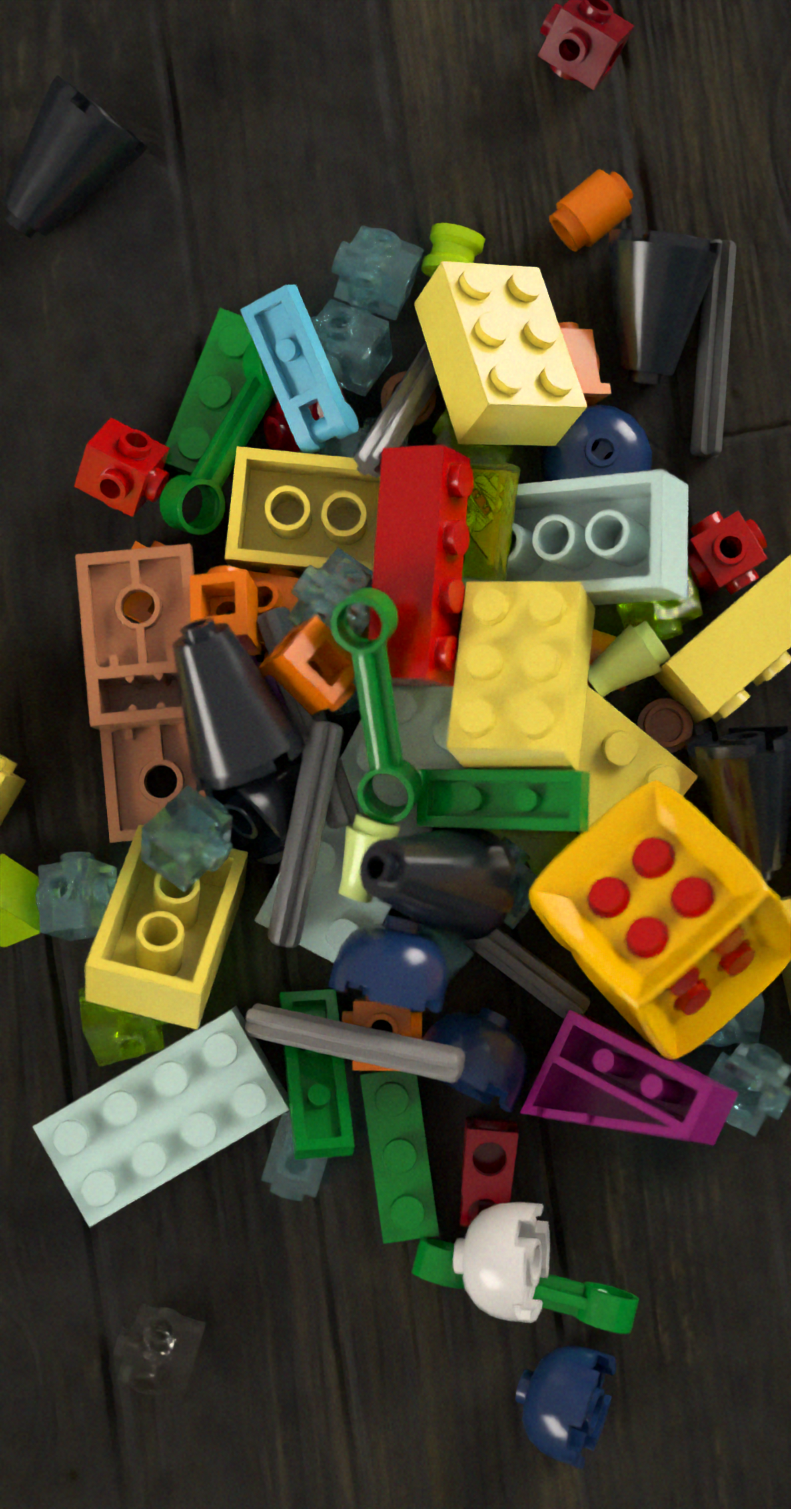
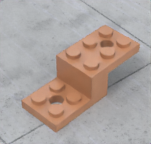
(135, 675)

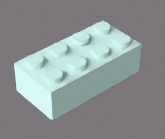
(608, 531)
(162, 1116)

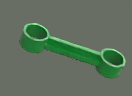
(221, 452)
(377, 706)
(588, 1301)

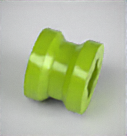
(452, 244)

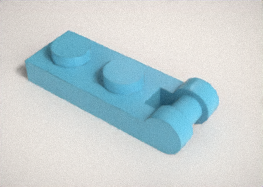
(298, 368)

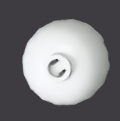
(505, 1259)

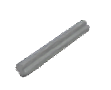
(355, 1042)

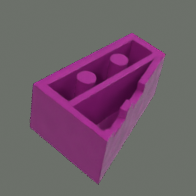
(624, 1085)

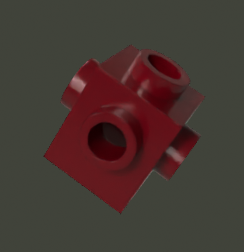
(583, 40)

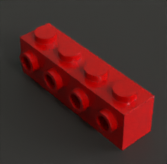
(421, 559)

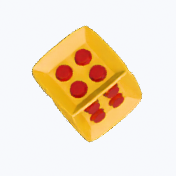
(665, 918)

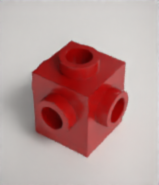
(123, 467)
(713, 569)

